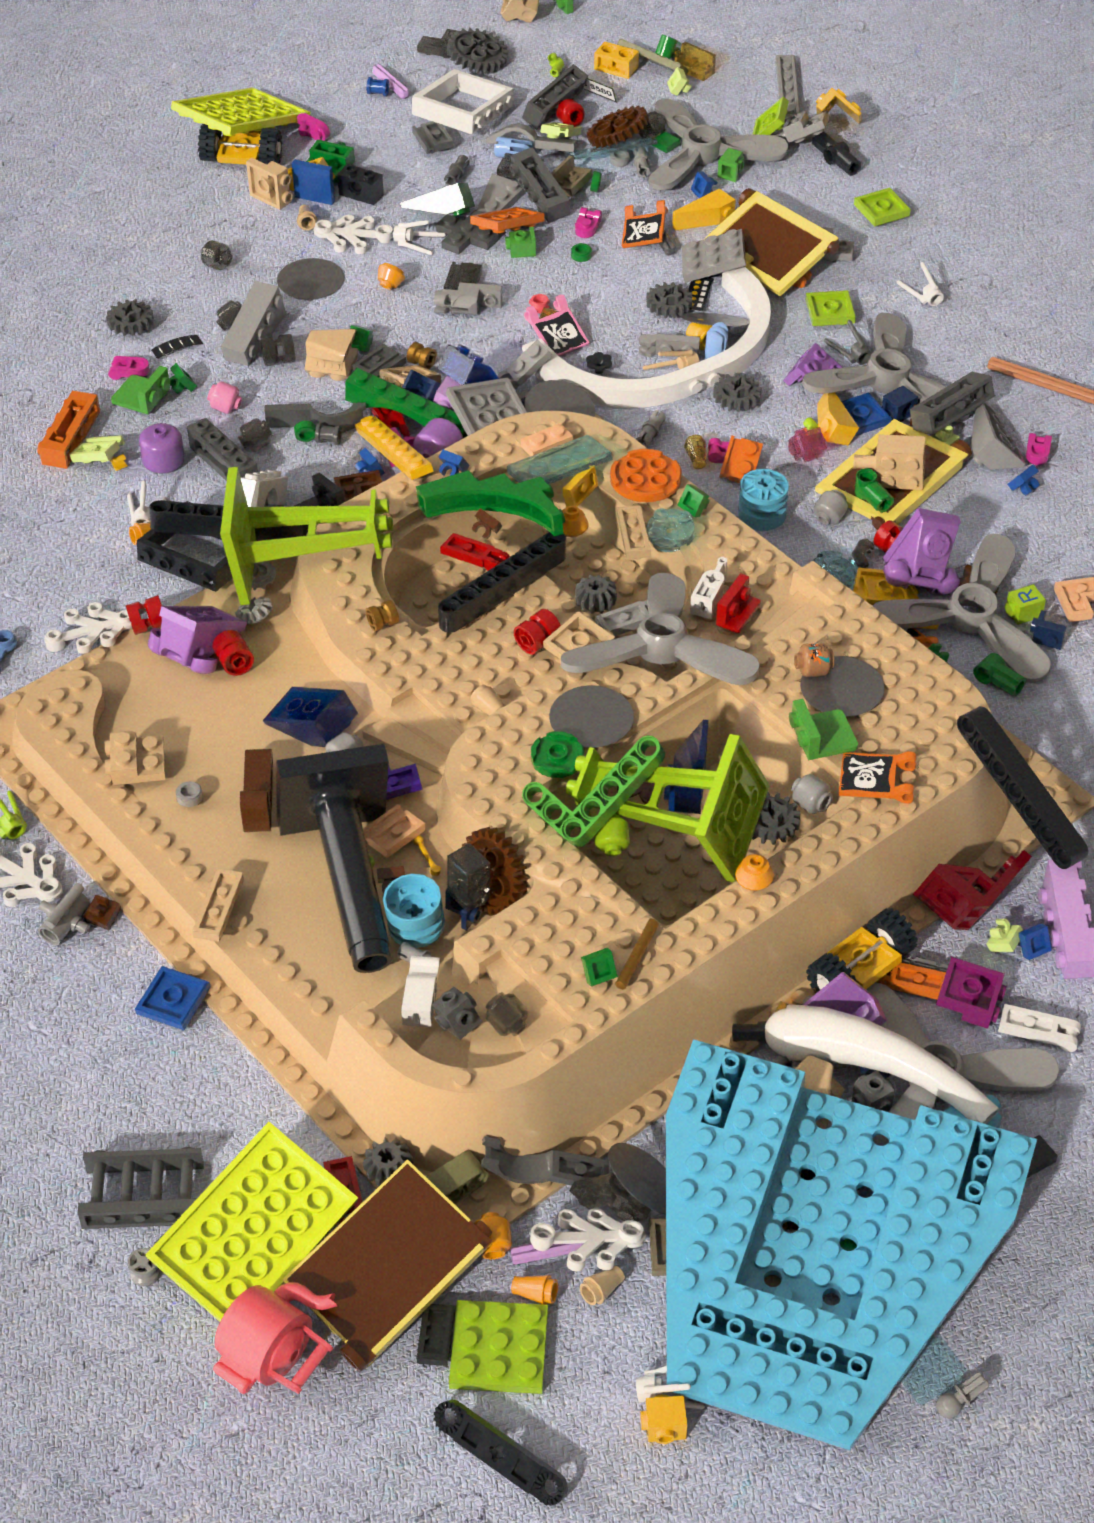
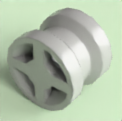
(139, 1260)

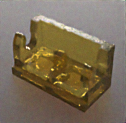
(697, 61)

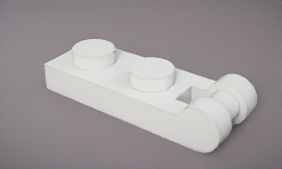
(1040, 1027)

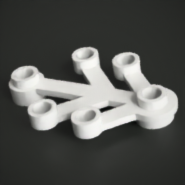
(351, 231)
(93, 628)
(44, 889)
(624, 1235)

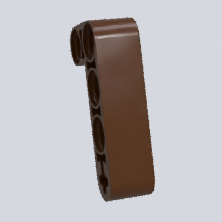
(257, 791)

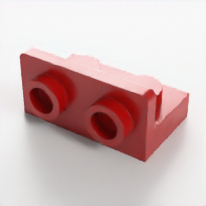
(736, 605)

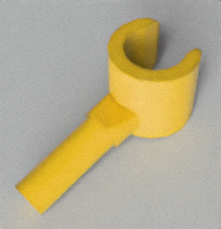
(118, 462)

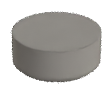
(620, 158)
(189, 794)

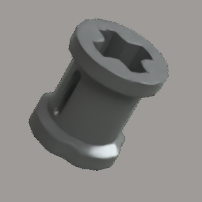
(328, 433)

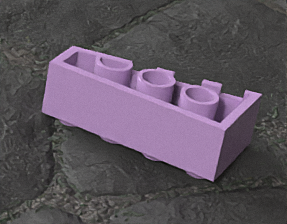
(1068, 920)

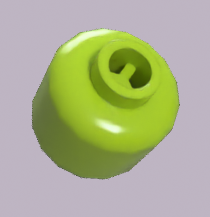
(613, 836)

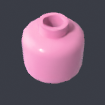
(224, 397)

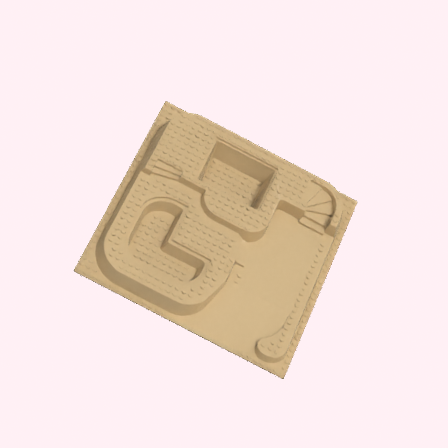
(593, 1057)

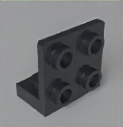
(325, 493)

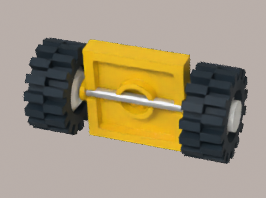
(241, 147)
(866, 954)

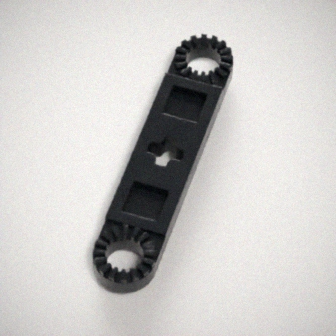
(517, 1465)

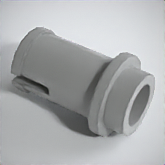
(408, 950)

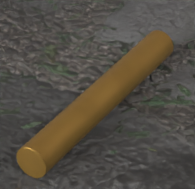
(637, 954)

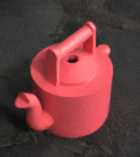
(267, 1335)

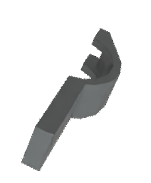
(290, 414)
(540, 1168)

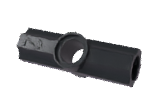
(836, 153)

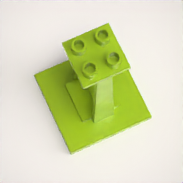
(244, 549)
(728, 813)

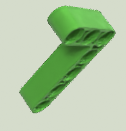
(598, 796)

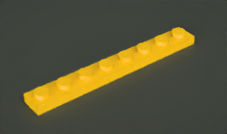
(393, 447)

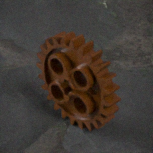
(617, 126)
(505, 868)

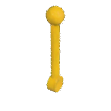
(434, 869)

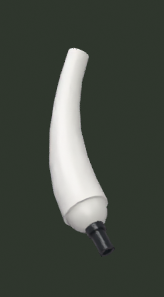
(859, 1042)

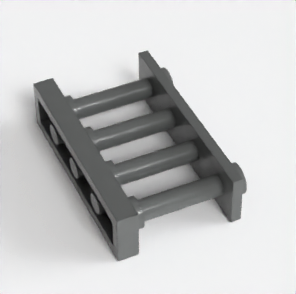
(138, 1213)

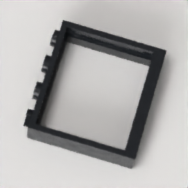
(152, 553)

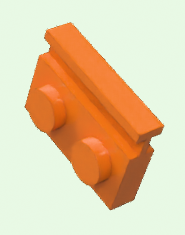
(740, 458)

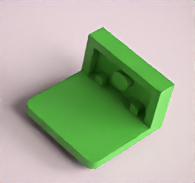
(143, 393)
(823, 732)

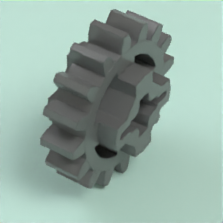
(669, 300)
(130, 317)
(737, 392)
(777, 819)

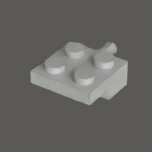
(801, 125)

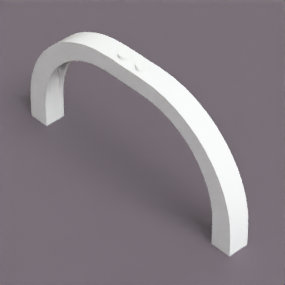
(688, 380)

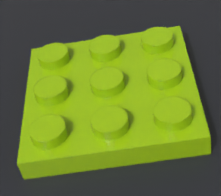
(498, 1347)

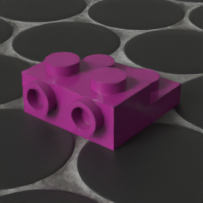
(972, 992)

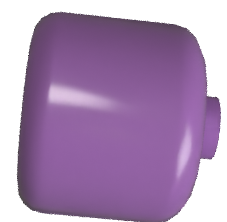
(435, 436)
(161, 448)

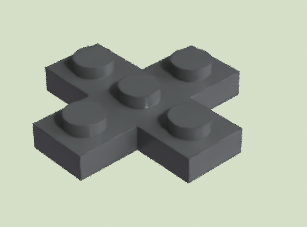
(463, 233)

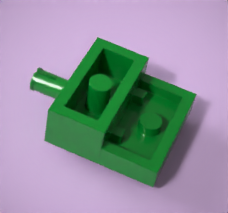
(335, 155)

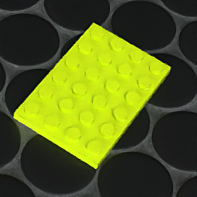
(239, 111)
(252, 1223)

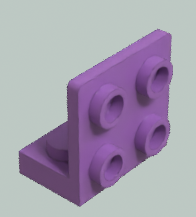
(812, 360)
(848, 997)

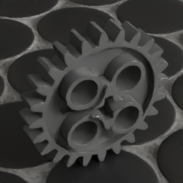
(477, 50)

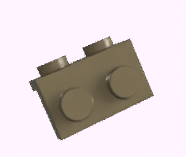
(571, 177)

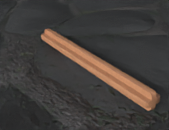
(1041, 379)

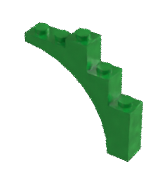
(466, 493)

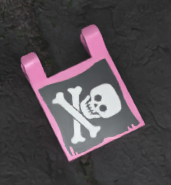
(559, 329)

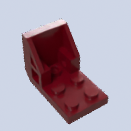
(952, 894)

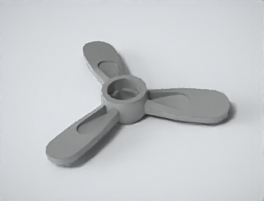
(705, 144)
(885, 369)
(986, 575)
(665, 640)
(994, 1070)

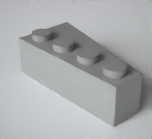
(255, 320)

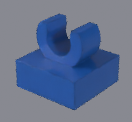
(702, 184)
(452, 461)
(368, 463)
(1025, 480)
(1035, 941)

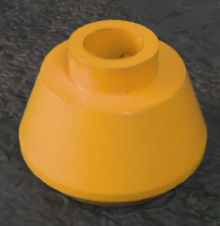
(390, 276)
(575, 522)
(754, 872)

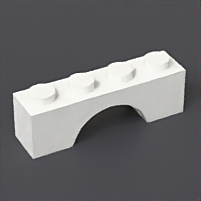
(265, 485)

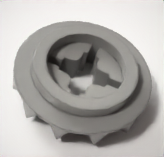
(267, 575)
(256, 611)

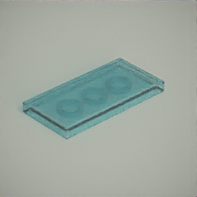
(561, 461)

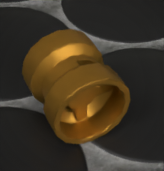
(419, 355)
(382, 615)

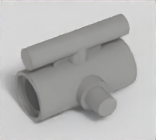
(64, 916)

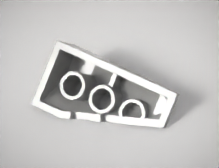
(992, 443)

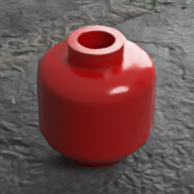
(570, 112)

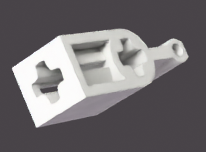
(709, 590)
(420, 991)

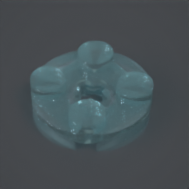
(670, 518)
(843, 569)

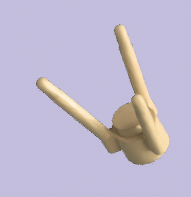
(686, 359)

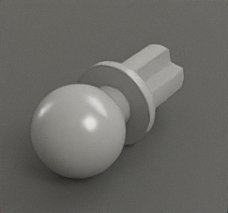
(949, 1404)

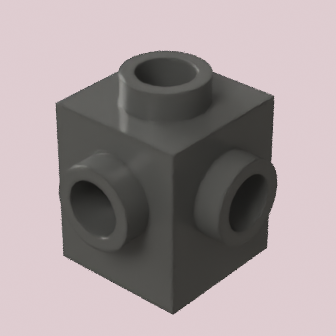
(456, 1012)
(874, 1091)

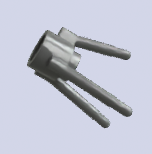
(859, 351)

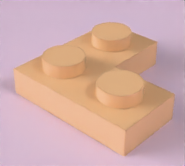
(1075, 598)

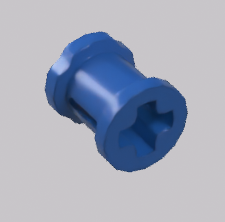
(378, 86)

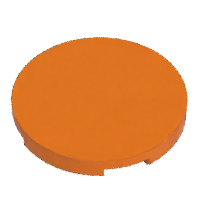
(645, 475)

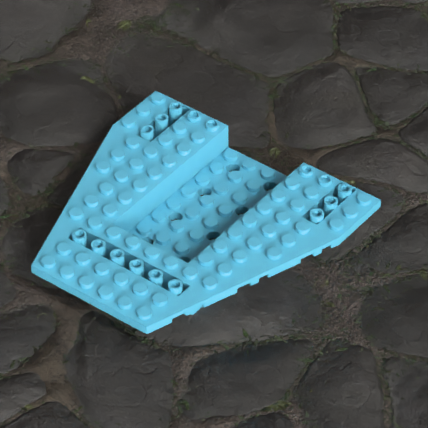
(733, 1179)

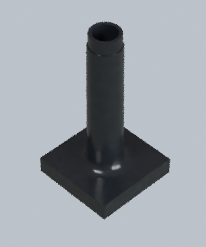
(335, 796)

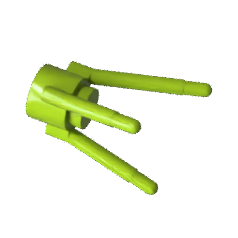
(11, 824)

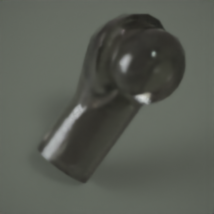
(859, 552)

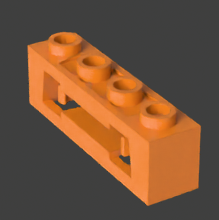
(68, 429)

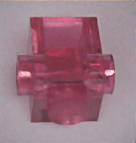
(806, 444)

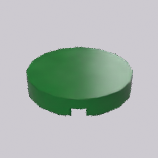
(556, 754)

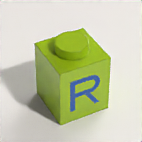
(1024, 604)

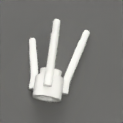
(403, 233)
(931, 292)
(142, 514)
(650, 1386)

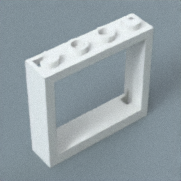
(429, 106)

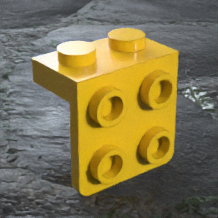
(827, 102)

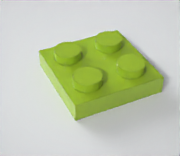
(772, 118)
(882, 206)
(830, 308)

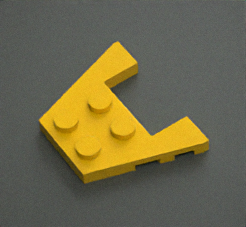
(873, 588)

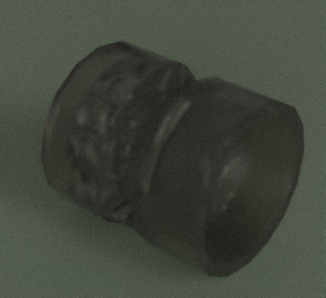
(270, 350)

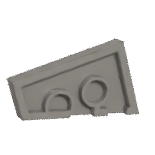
(500, 194)

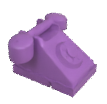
(923, 552)
(189, 635)

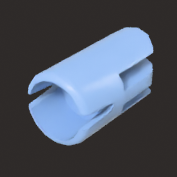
(510, 145)
(716, 340)

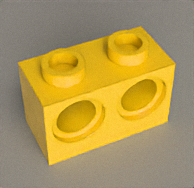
(616, 60)

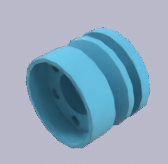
(763, 499)
(414, 910)

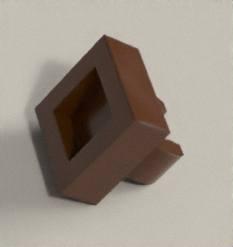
(486, 521)
(388, 874)
(102, 912)

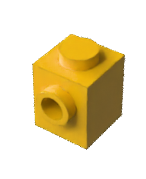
(664, 1419)

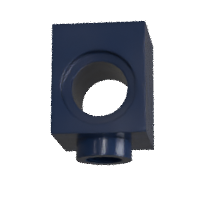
(899, 402)

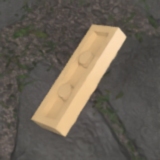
(633, 532)
(218, 905)

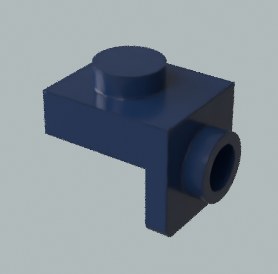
(421, 385)
(1047, 633)
(467, 918)

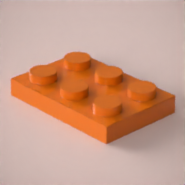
(508, 218)

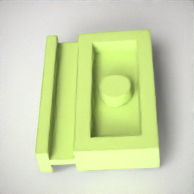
(557, 130)
(97, 449)

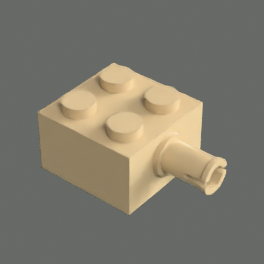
(897, 461)

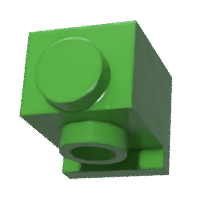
(730, 164)
(521, 243)

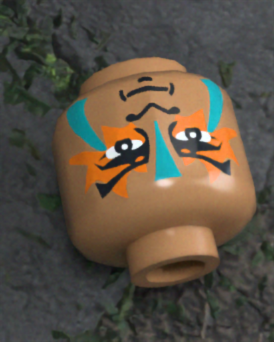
(814, 659)

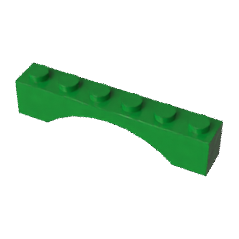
(376, 392)

